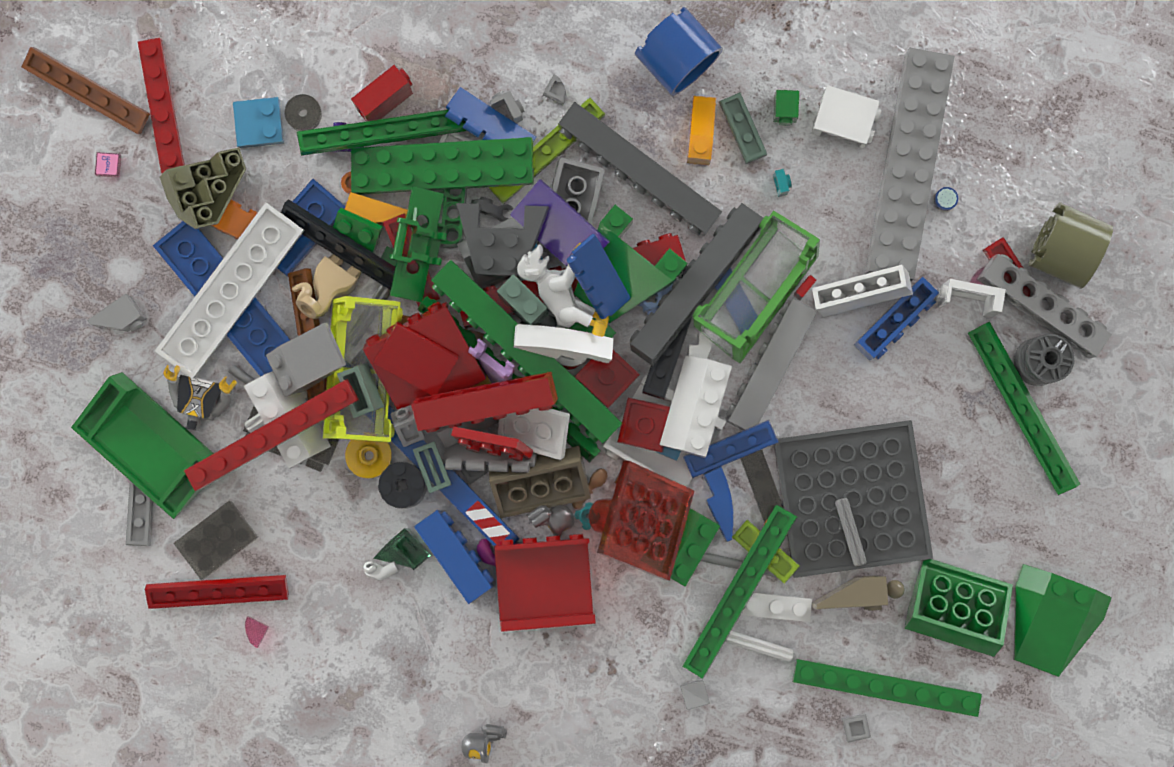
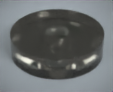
(299, 103)

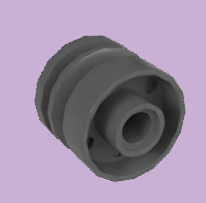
(1044, 359)

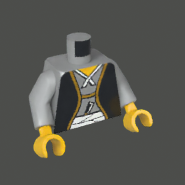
(198, 397)

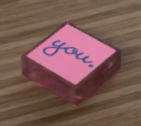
(108, 164)

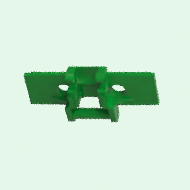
(423, 244)

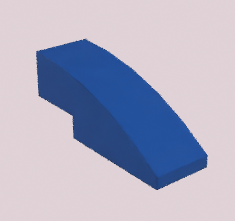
(721, 502)

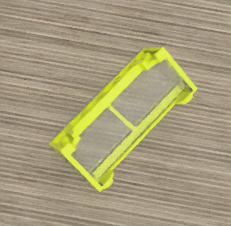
(351, 324)

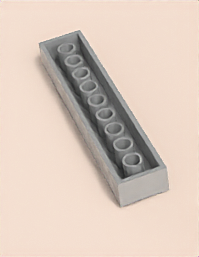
(910, 161)

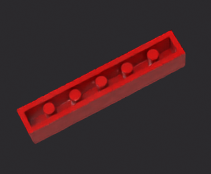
(485, 401)

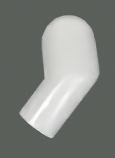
(378, 571)

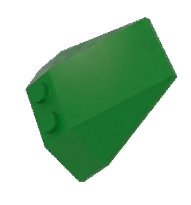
(1053, 618)

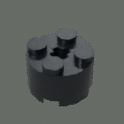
(389, 486)

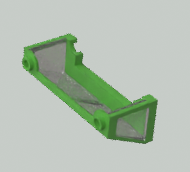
(758, 286)

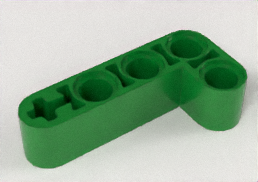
(449, 224)

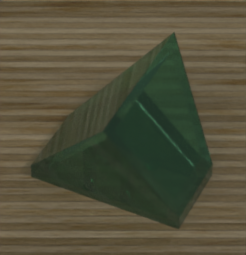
(404, 550)

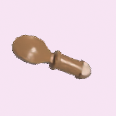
(596, 480)

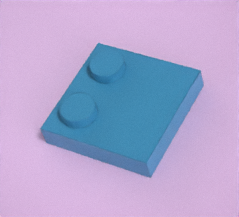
(258, 122)

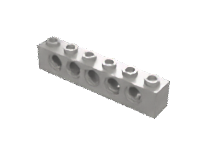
(1050, 319)

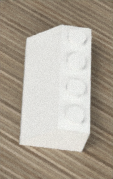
(272, 404)
(695, 405)

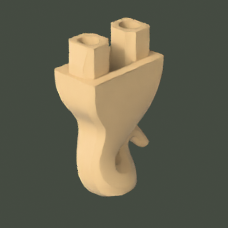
(329, 283)

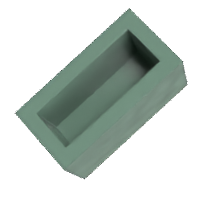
(364, 388)

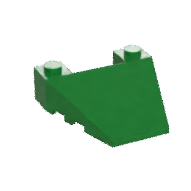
(636, 273)

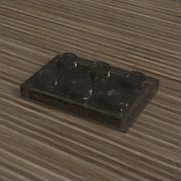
(215, 540)

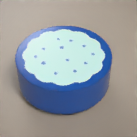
(946, 199)

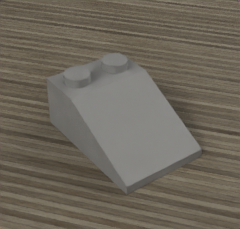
(306, 360)

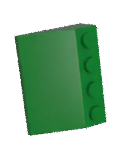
(959, 607)

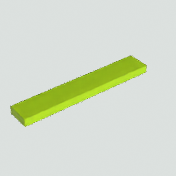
(546, 152)

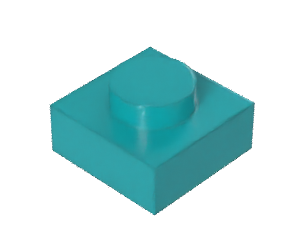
(782, 182)

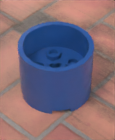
(678, 51)

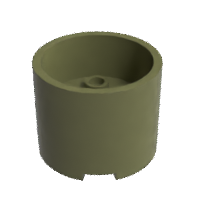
(1071, 245)

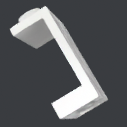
(846, 116)

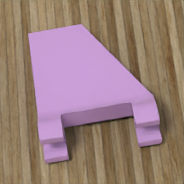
(492, 368)

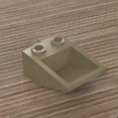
(861, 591)

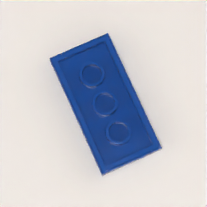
(321, 204)

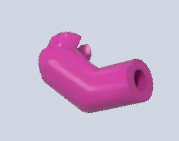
(485, 552)

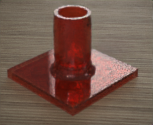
(642, 520)

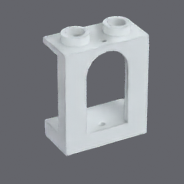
(990, 295)

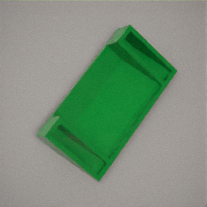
(142, 442)

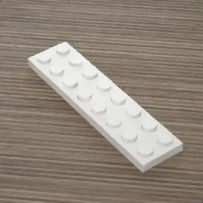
(229, 290)

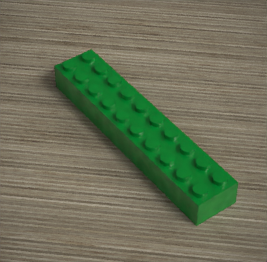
(500, 329)

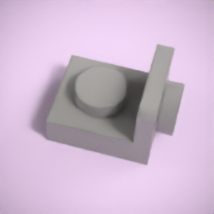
(406, 427)

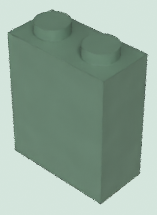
(522, 301)

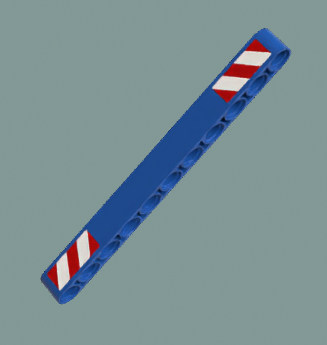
(461, 495)

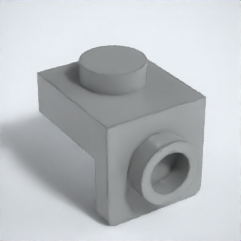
(514, 107)

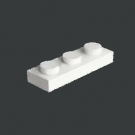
(779, 607)

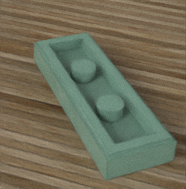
(743, 128)

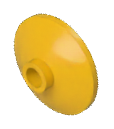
(365, 468)

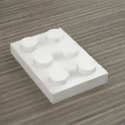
(540, 430)

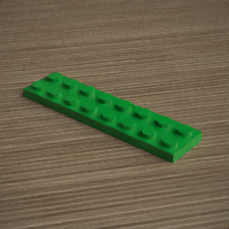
(442, 166)

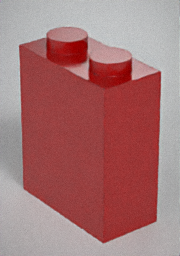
(383, 94)

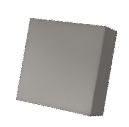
(856, 727)

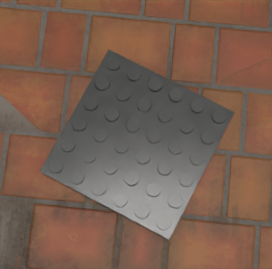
(878, 476)

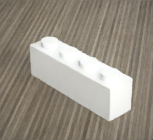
(862, 291)

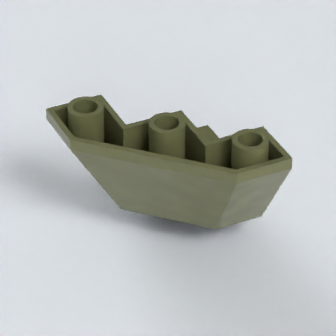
(204, 188)

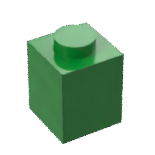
(786, 107)

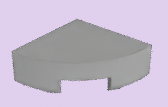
(555, 90)

